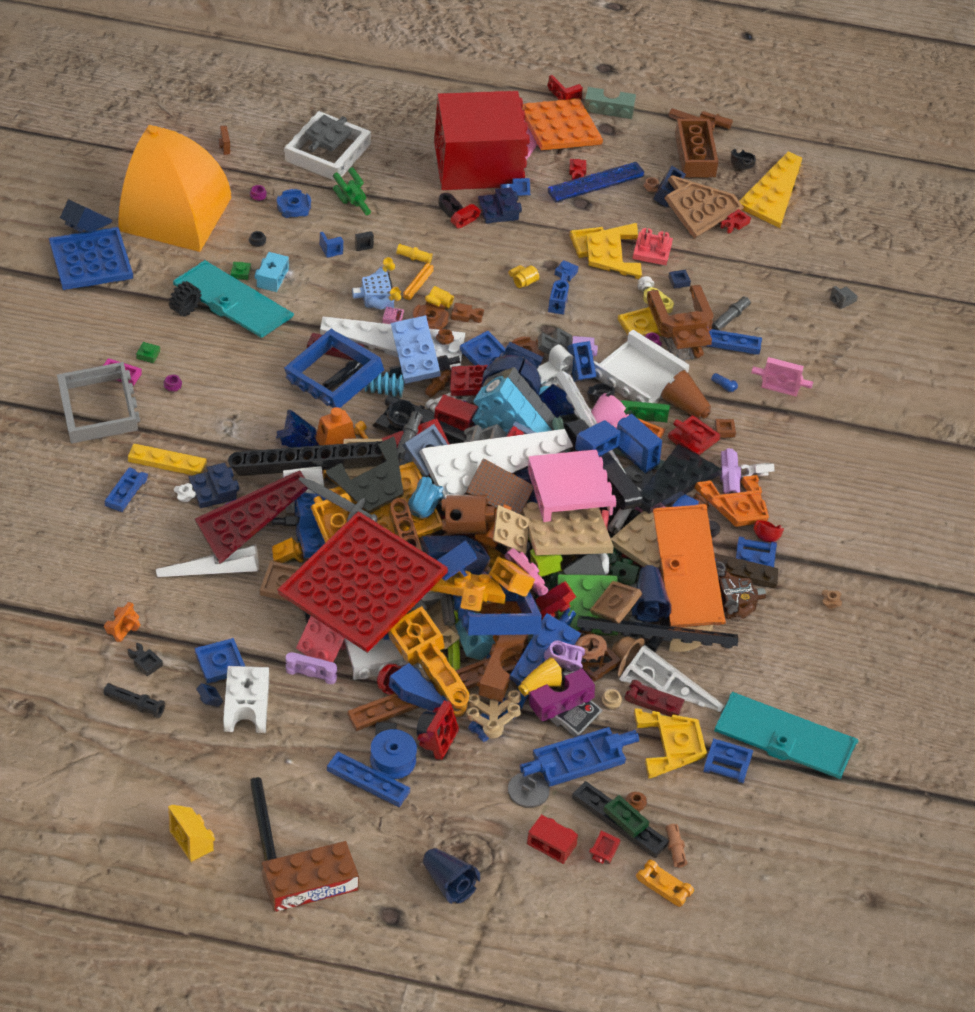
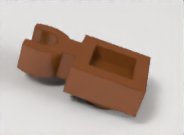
(224, 141)
(464, 313)

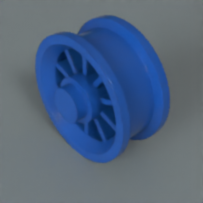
(393, 753)

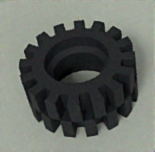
(185, 298)

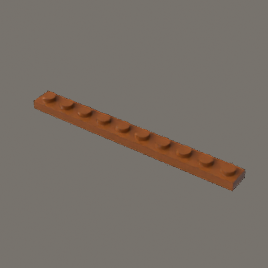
(393, 706)

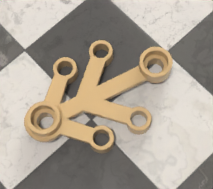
(494, 727)

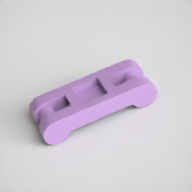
(311, 667)

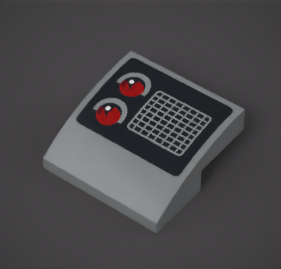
(578, 718)

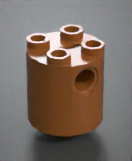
(474, 514)

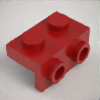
(555, 599)

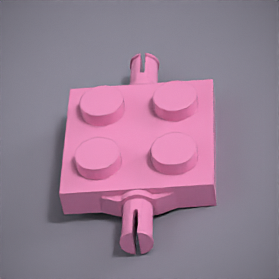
(782, 376)
(522, 561)

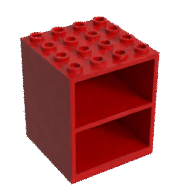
(480, 139)

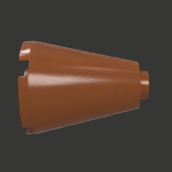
(686, 396)

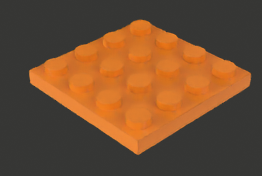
(561, 124)

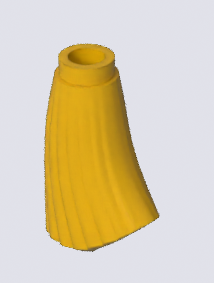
(547, 673)

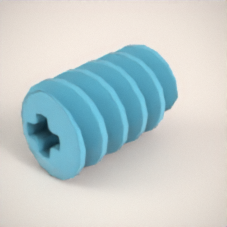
(387, 384)

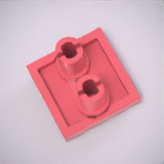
(653, 247)
(320, 641)

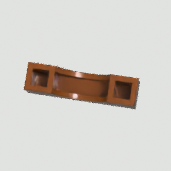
(495, 680)

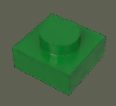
(241, 270)
(148, 352)

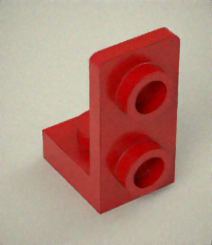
(563, 93)

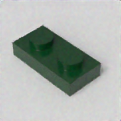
(626, 816)

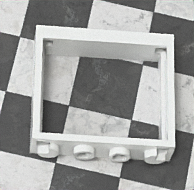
(293, 155)

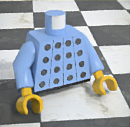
(378, 288)

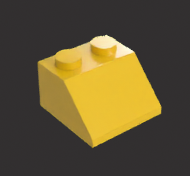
(190, 832)

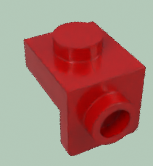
(604, 848)

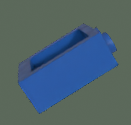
(639, 443)

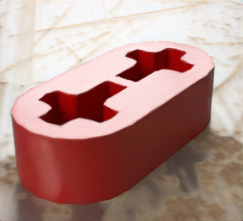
(465, 216)

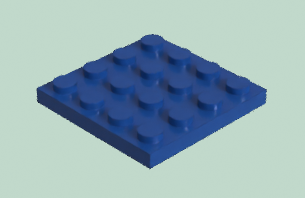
(90, 258)

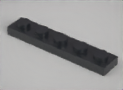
(595, 800)

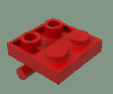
(466, 380)
(693, 435)

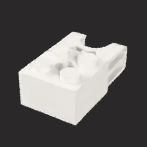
(246, 697)

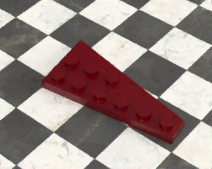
(241, 519)

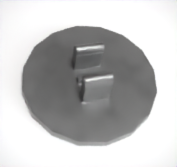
(528, 790)

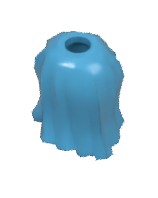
(425, 498)

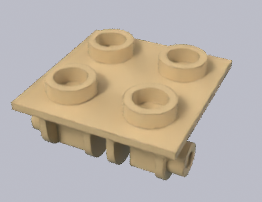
(511, 529)

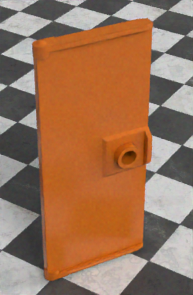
(688, 565)

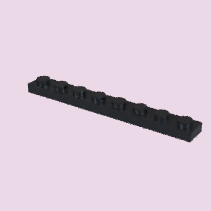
(666, 633)

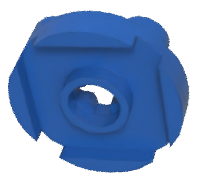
(301, 206)

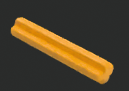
(418, 281)

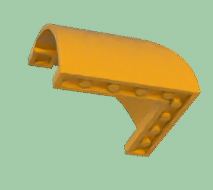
(172, 190)

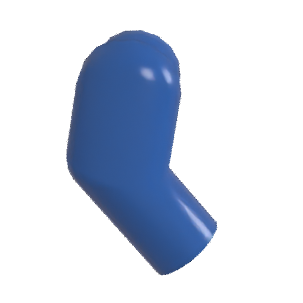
(725, 383)

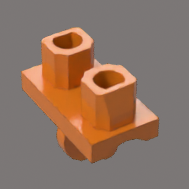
(125, 620)

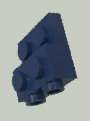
(500, 206)
(214, 486)

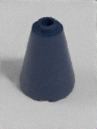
(654, 601)
(451, 875)

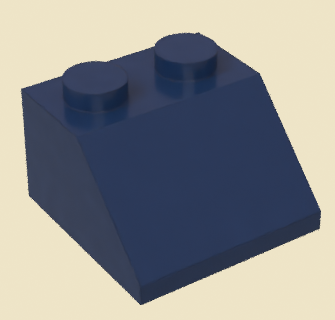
(83, 218)

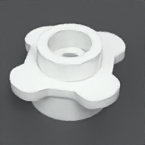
(184, 492)

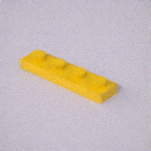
(166, 460)

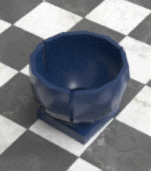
(524, 362)

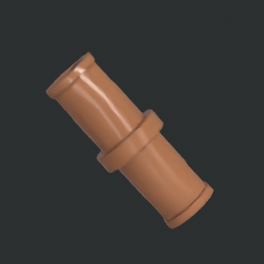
(676, 845)

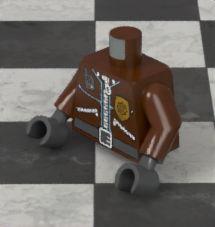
(737, 594)

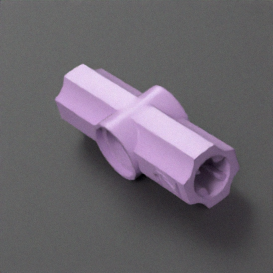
(730, 472)

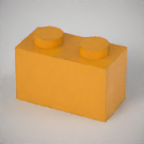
(511, 576)

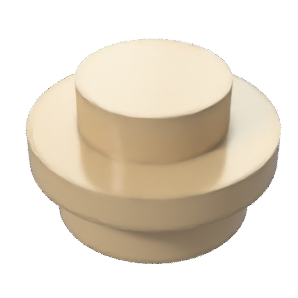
(611, 699)

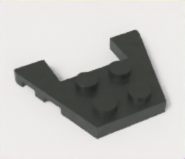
(377, 485)

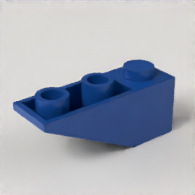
(414, 689)

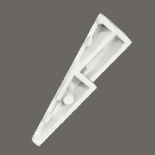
(240, 561)
(660, 675)

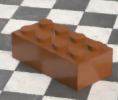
(696, 148)

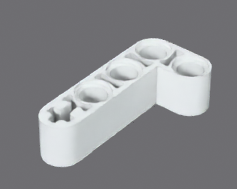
(559, 360)

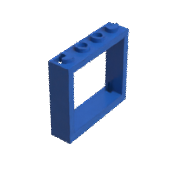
(371, 369)
(502, 624)

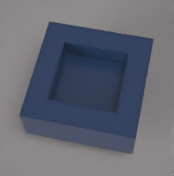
(679, 279)
(209, 695)

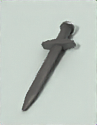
(337, 499)

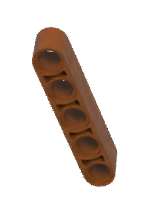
(404, 518)

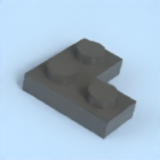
(560, 337)

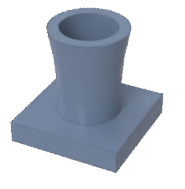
(428, 438)

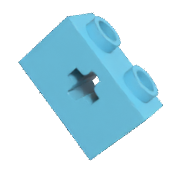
(272, 271)

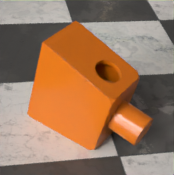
(335, 428)

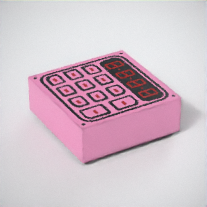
(392, 315)

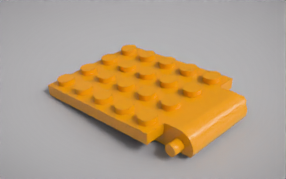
(332, 517)

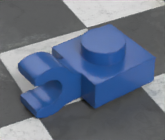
(520, 185)

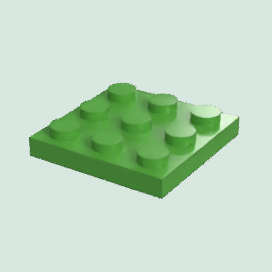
(587, 592)

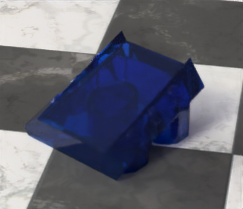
(298, 432)

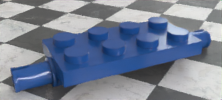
(533, 656)
(579, 756)

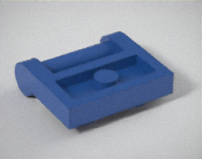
(756, 556)
(730, 755)

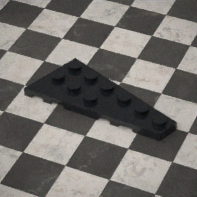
(676, 478)

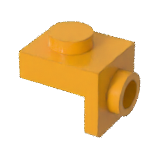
(287, 550)
(473, 598)

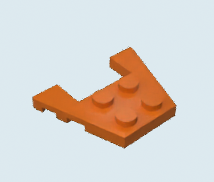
(740, 507)

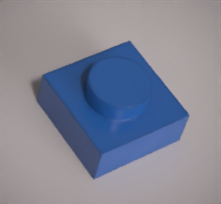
(571, 268)

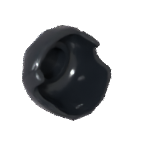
(742, 160)
(597, 390)
(400, 412)

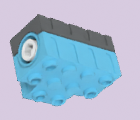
(510, 399)

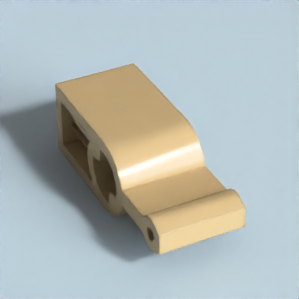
(449, 633)

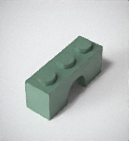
(621, 106)

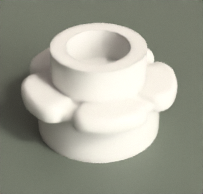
(644, 283)

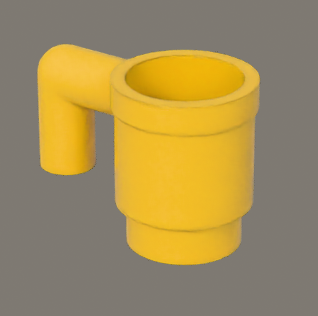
(524, 276)
(439, 296)

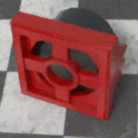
(432, 729)

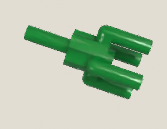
(352, 191)

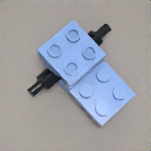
(417, 352)

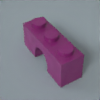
(548, 703)

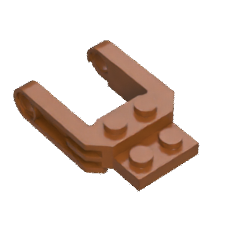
(688, 328)

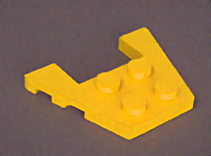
(605, 250)
(680, 741)

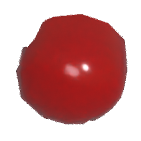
(767, 531)
(384, 677)

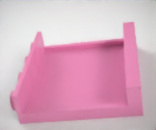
(570, 482)

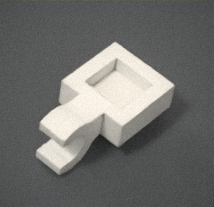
(761, 469)

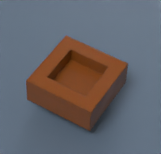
(725, 428)

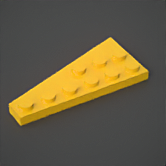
(773, 191)

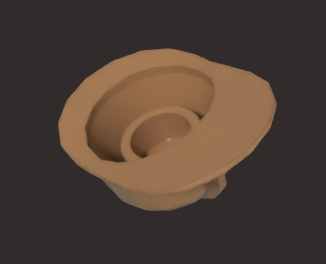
(626, 650)

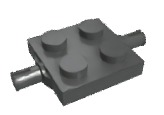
(327, 133)

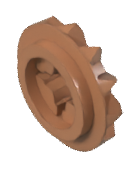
(598, 643)

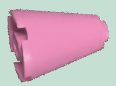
(608, 409)

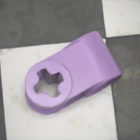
(568, 655)

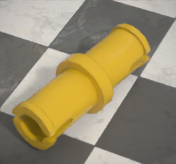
(414, 253)

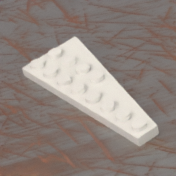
(381, 336)
(457, 463)

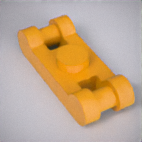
(664, 883)

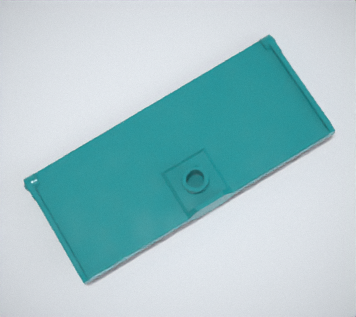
(235, 299)
(786, 735)

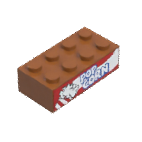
(310, 876)

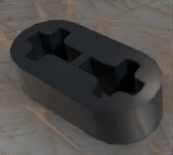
(448, 202)

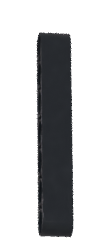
(623, 488)

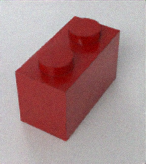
(455, 412)
(552, 839)

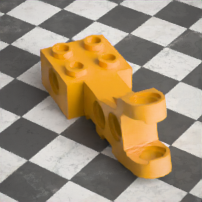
(421, 643)

